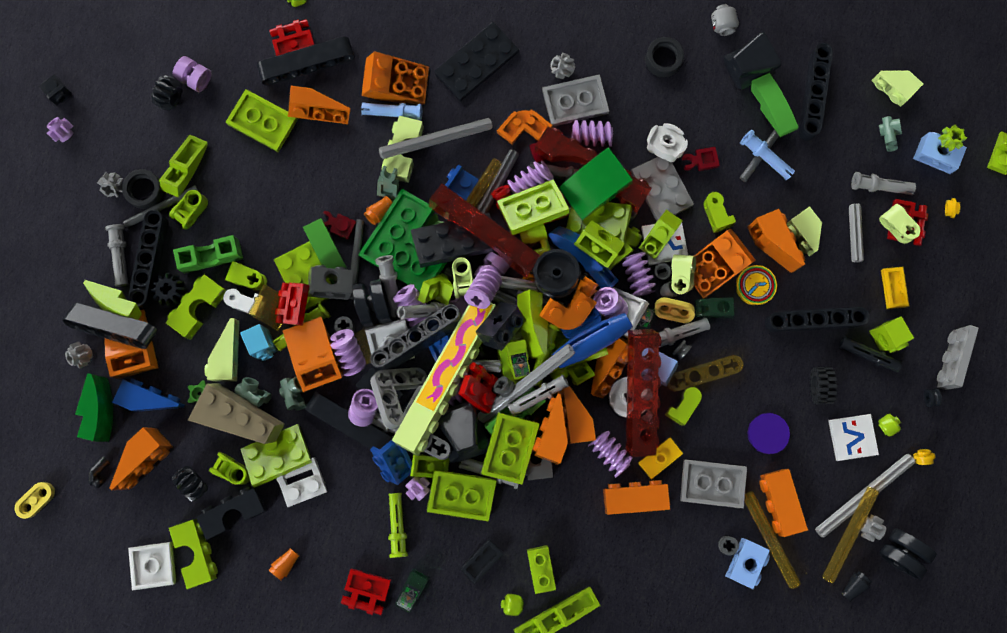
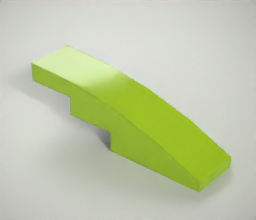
(561, 614)

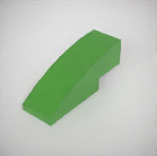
(774, 104)
(324, 245)

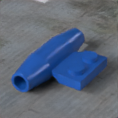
(594, 335)

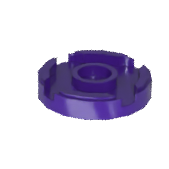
(768, 433)

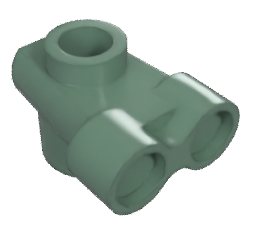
(889, 130)
(249, 391)
(291, 391)

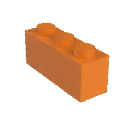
(636, 497)
(783, 503)

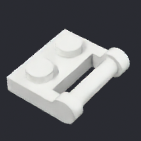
(305, 488)

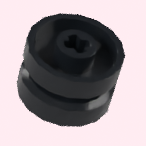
(556, 274)
(368, 304)
(907, 554)

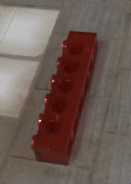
(636, 384)

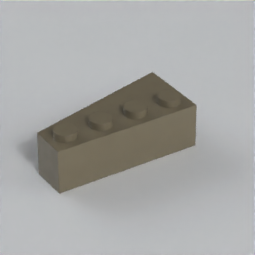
(235, 415)

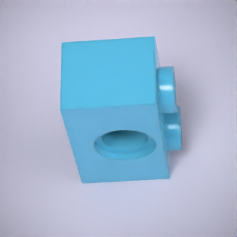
(259, 342)

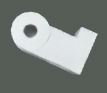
(238, 300)

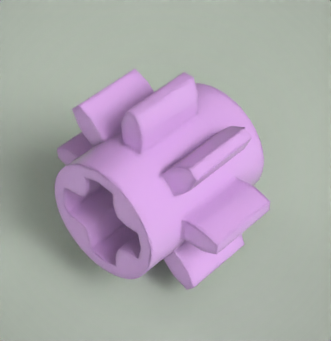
(60, 129)
(417, 488)

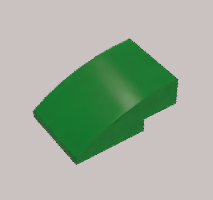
(595, 184)
(96, 409)

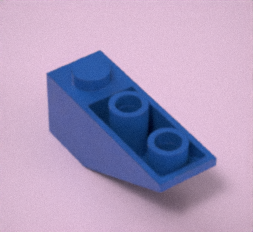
(138, 398)

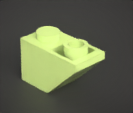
(897, 85)
(807, 230)

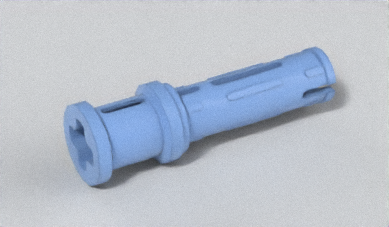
(402, 109)
(761, 149)

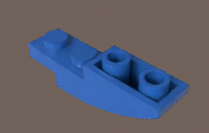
(565, 240)

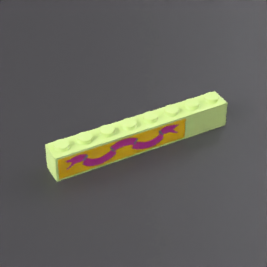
(442, 382)

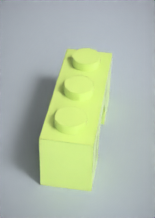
(403, 130)

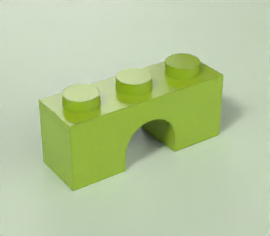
(183, 318)
(202, 568)

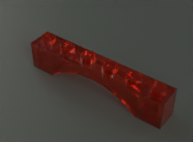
(557, 147)
(461, 212)

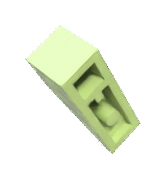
(224, 358)

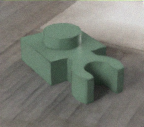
(387, 184)

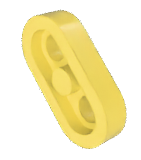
(674, 310)
(35, 499)

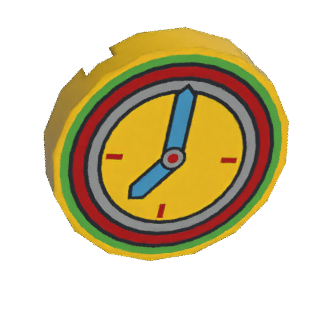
(756, 285)

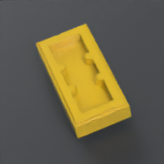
(895, 287)
(665, 455)

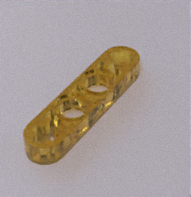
(704, 373)

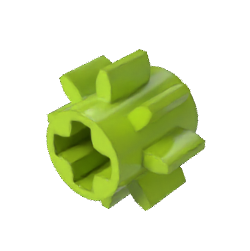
(957, 134)

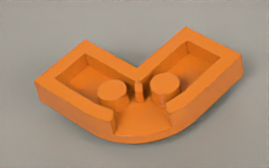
(520, 121)
(570, 316)

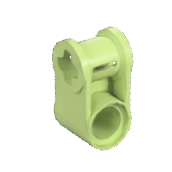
(898, 222)
(683, 270)
(461, 280)

